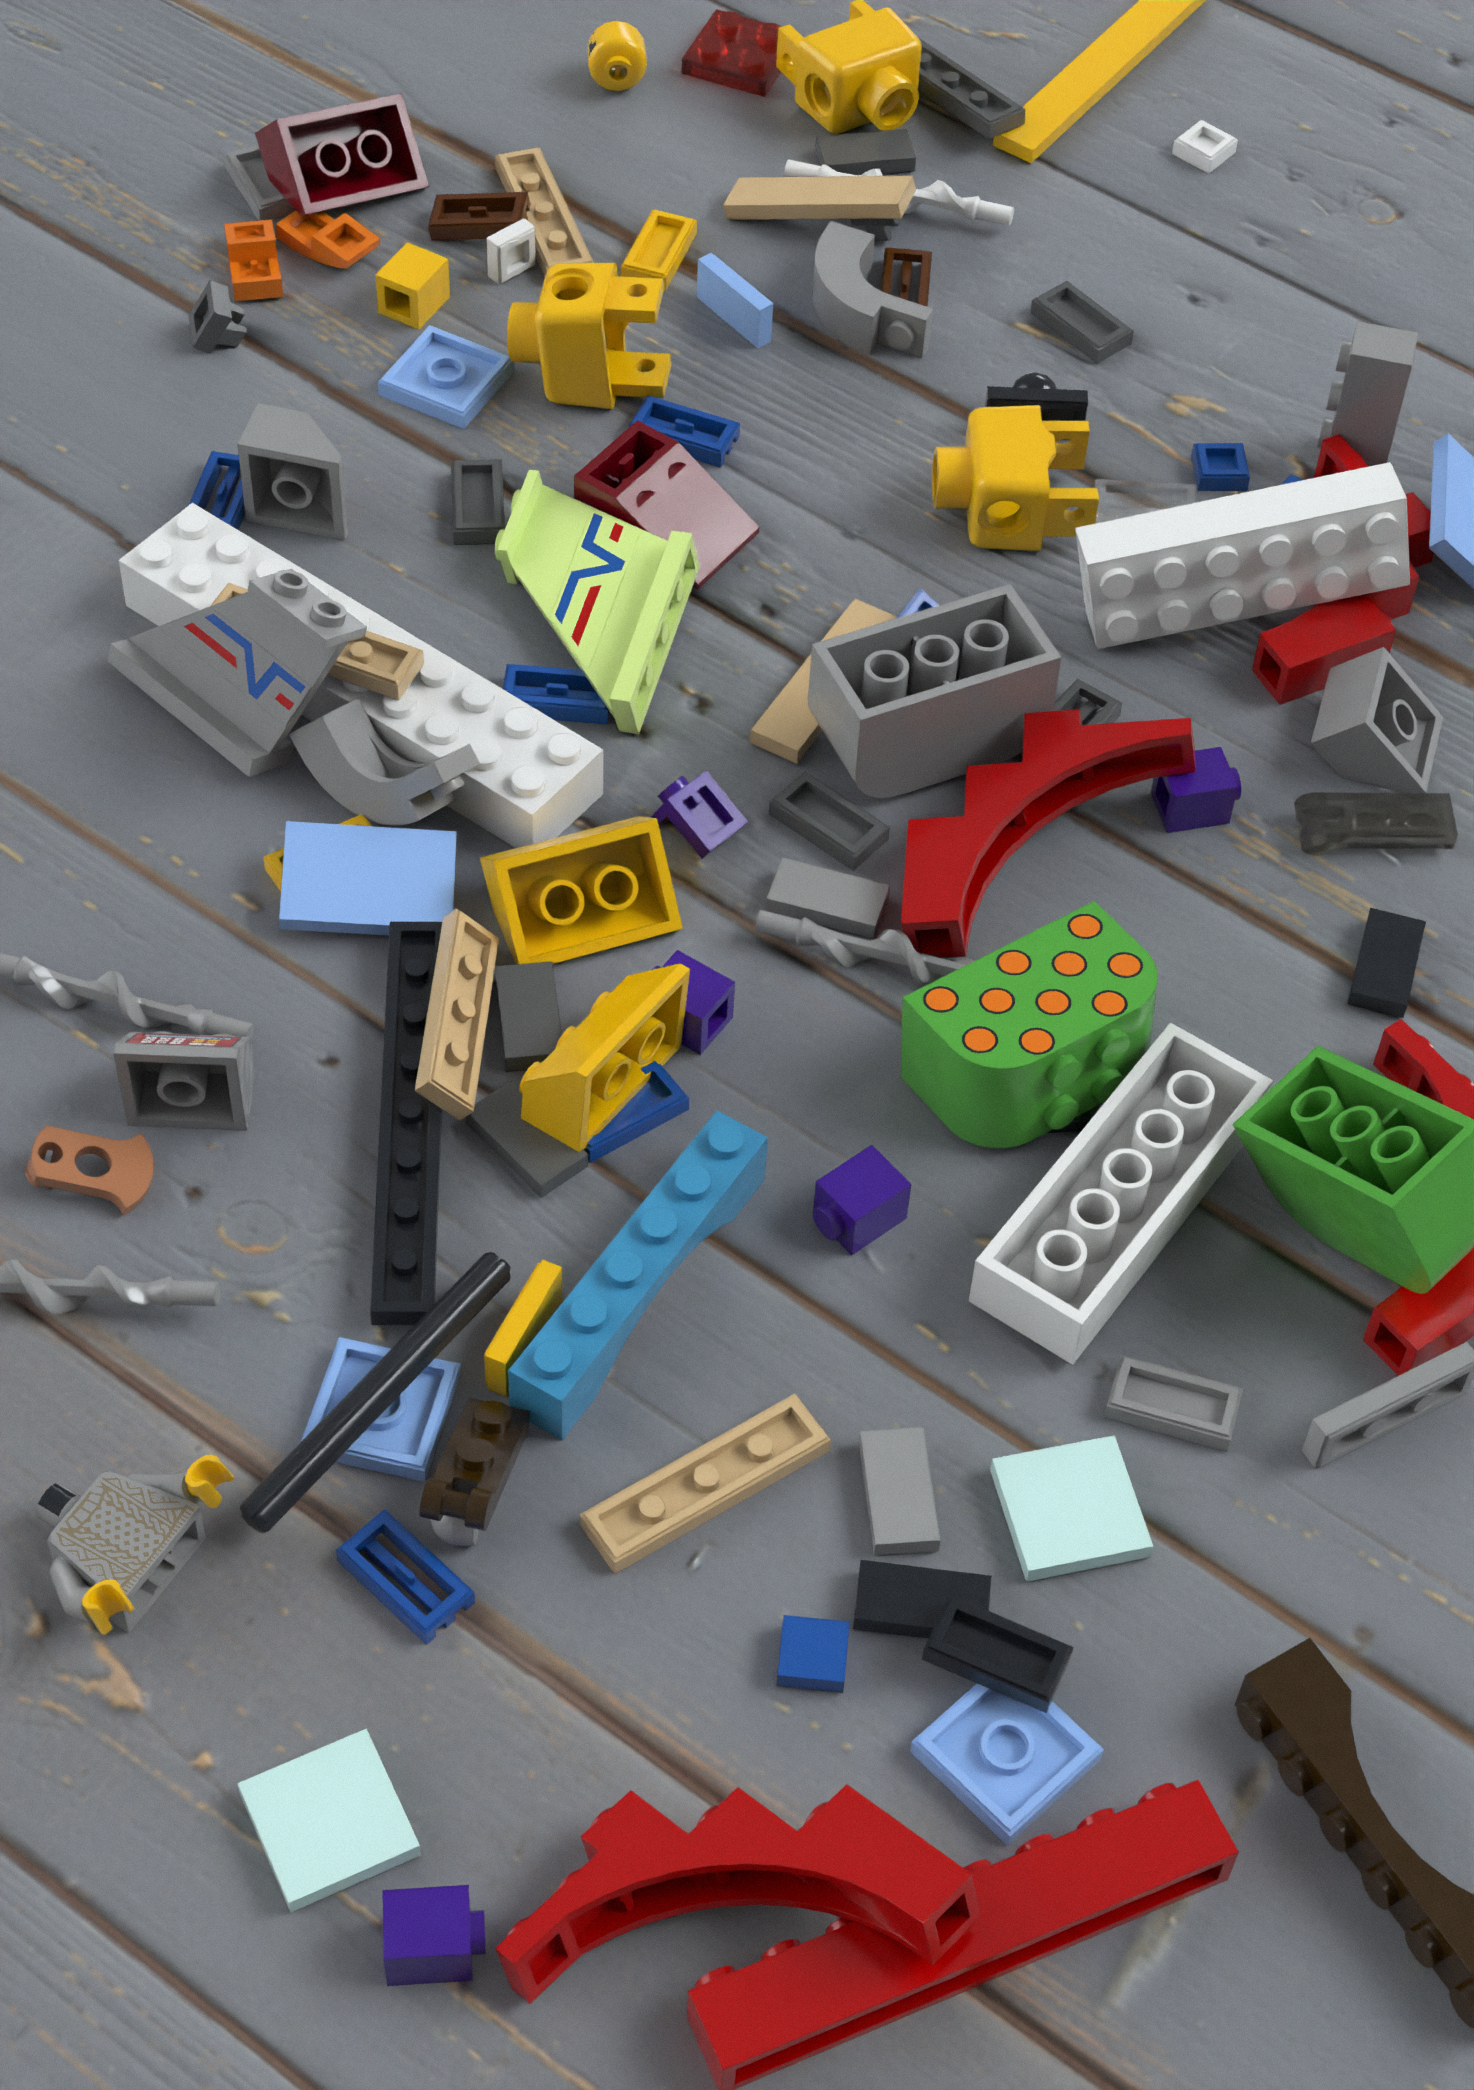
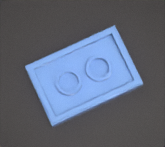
(1453, 507)
(364, 877)

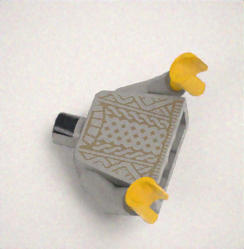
(126, 1539)

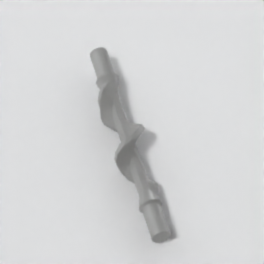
(848, 951)
(111, 989)
(67, 1294)

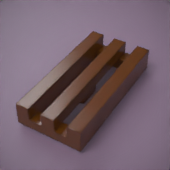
(476, 214)
(907, 256)

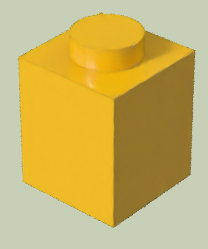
(413, 285)

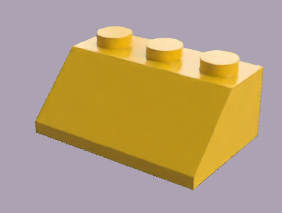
(583, 892)
(602, 1058)

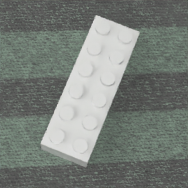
(1244, 555)
(1117, 1194)

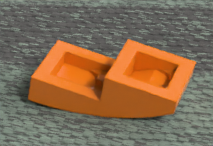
(327, 240)
(253, 260)

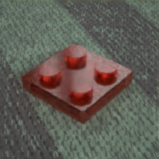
(735, 53)

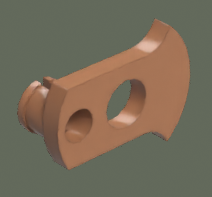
(128, 1163)

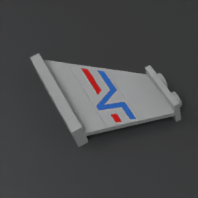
(243, 665)

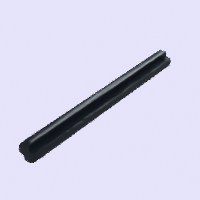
(374, 1393)

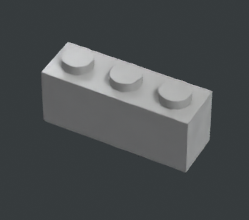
(1372, 389)

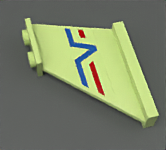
(602, 588)

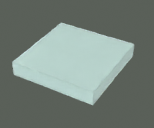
(1071, 1508)
(329, 1820)

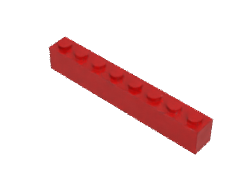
(1030, 1907)

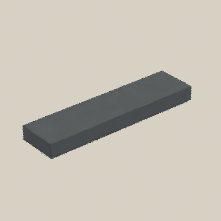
(966, 95)

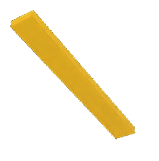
(1093, 75)

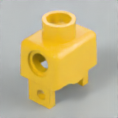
(866, 68)
(581, 335)
(1006, 480)

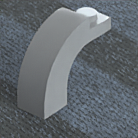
(856, 309)
(371, 778)

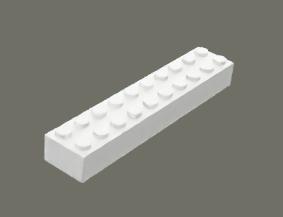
(531, 768)

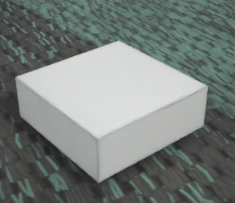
(1204, 146)
(511, 251)

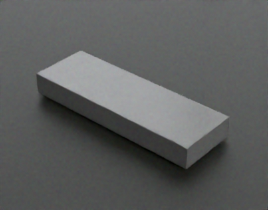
(1389, 1406)

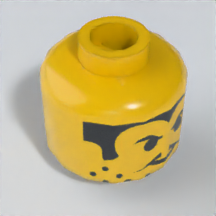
(618, 51)

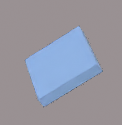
(446, 377)
(409, 1430)
(1005, 1757)

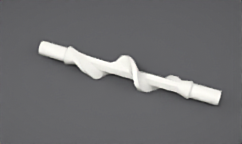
(936, 194)

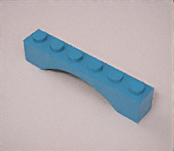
(584, 1336)

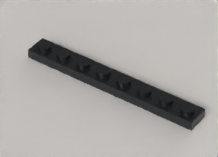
(408, 1138)

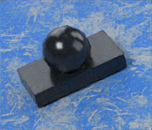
(1042, 391)

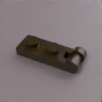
(476, 1463)

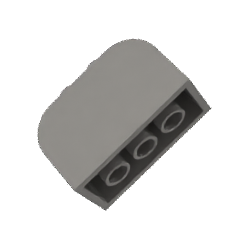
(933, 691)

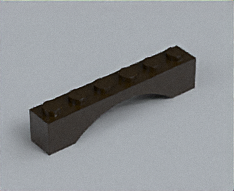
(1305, 1722)

